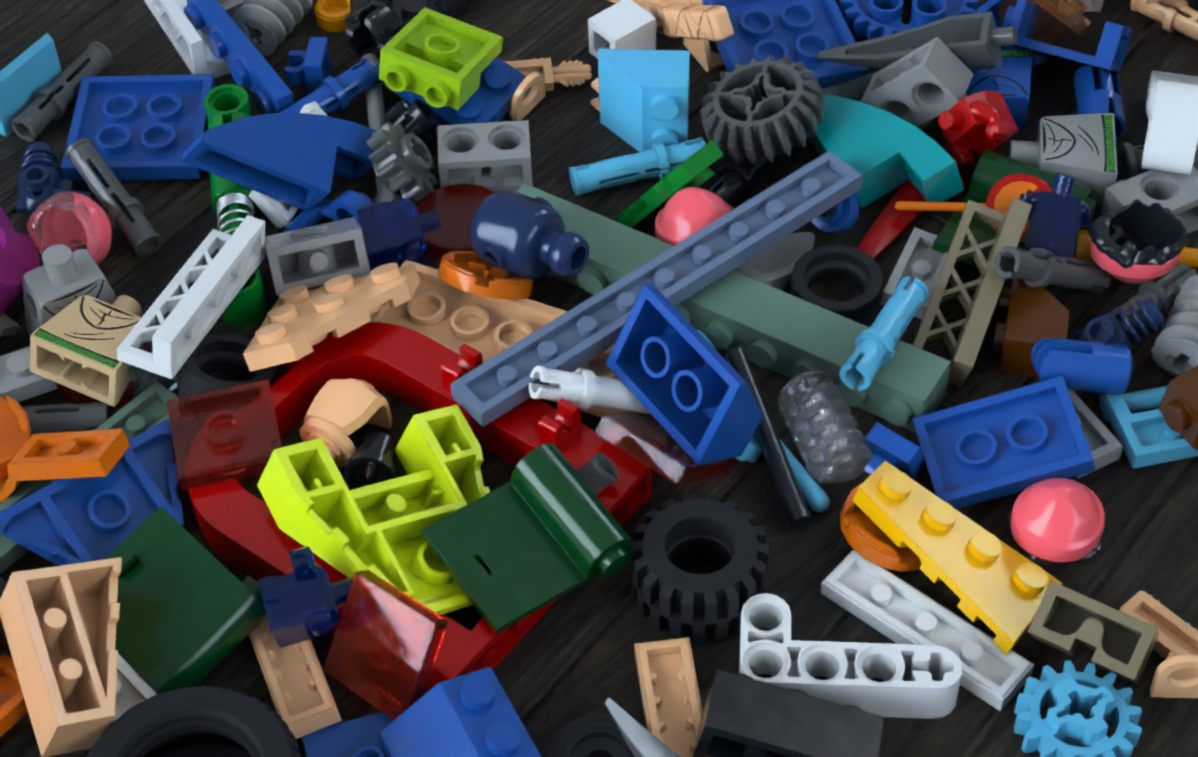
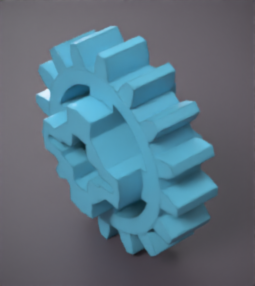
(1076, 714)

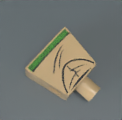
(81, 346)

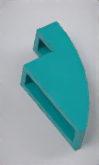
(885, 151)

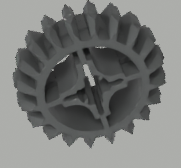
(763, 109)

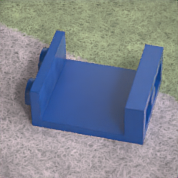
(1110, 50)

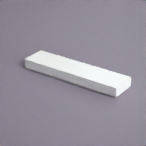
(915, 618)

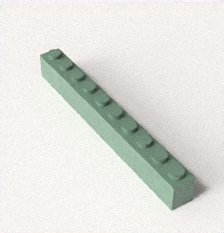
(766, 322)

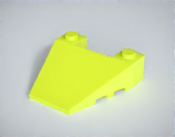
(382, 522)

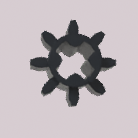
(415, 118)

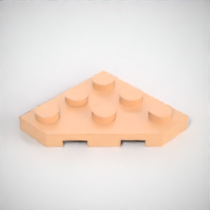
(340, 306)

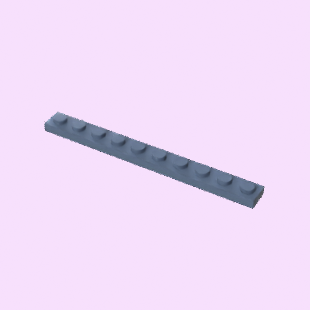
(676, 273)

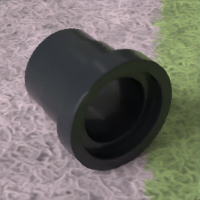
(372, 461)

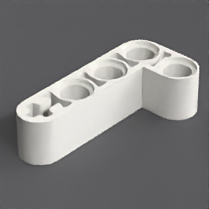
(1172, 122)
(916, 677)

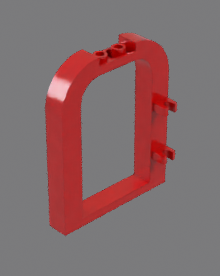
(420, 375)

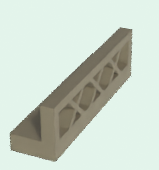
(986, 288)

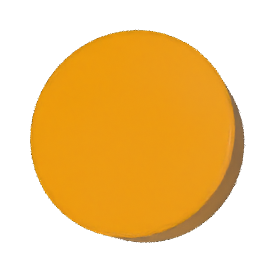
(331, 14)

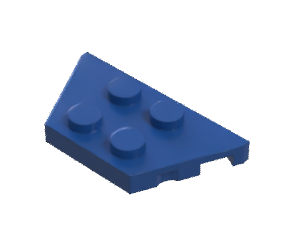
(92, 516)

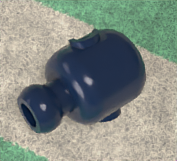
(526, 237)

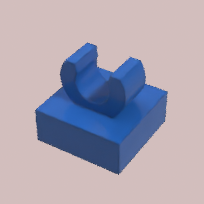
(309, 65)
(895, 450)

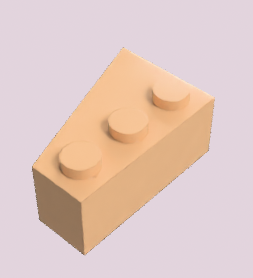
(64, 649)

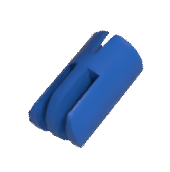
(1100, 94)
(1084, 364)

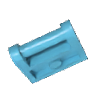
(1145, 434)

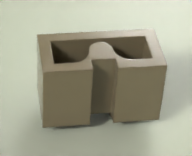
(1072, 619)

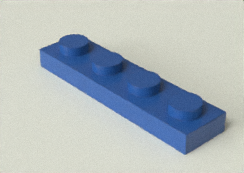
(244, 60)

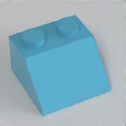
(645, 95)

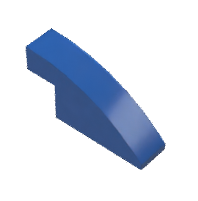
(284, 154)

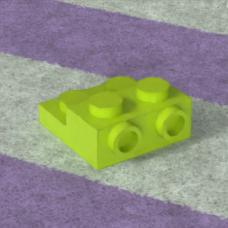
(438, 58)

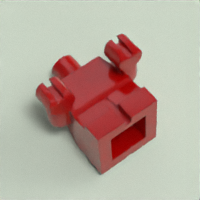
(976, 124)

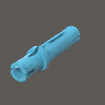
(630, 168)
(877, 343)

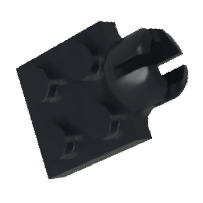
(380, 20)

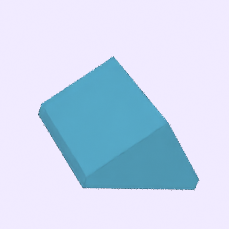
(23, 77)

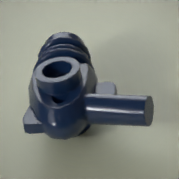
(41, 178)
(1111, 330)

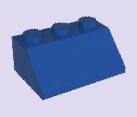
(683, 381)
(460, 720)

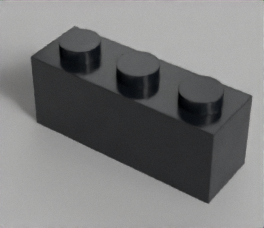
(769, 721)

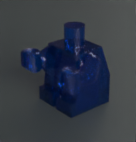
(1056, 218)
(396, 231)
(303, 601)

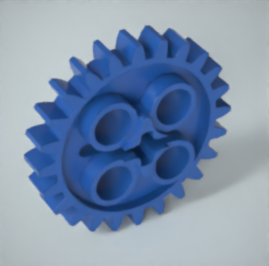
(884, 17)

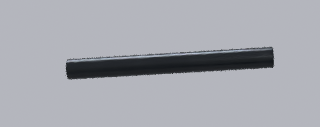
(772, 446)

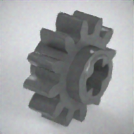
(402, 161)

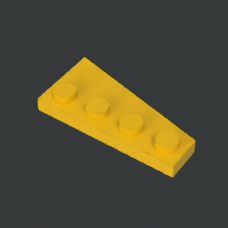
(975, 564)

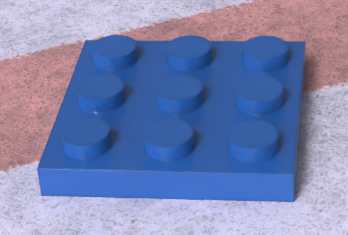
(790, 30)
(140, 124)

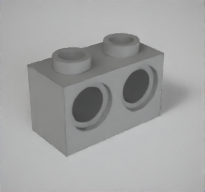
(920, 84)
(485, 154)

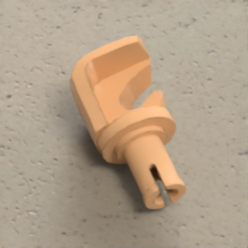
(341, 410)

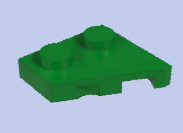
(689, 173)

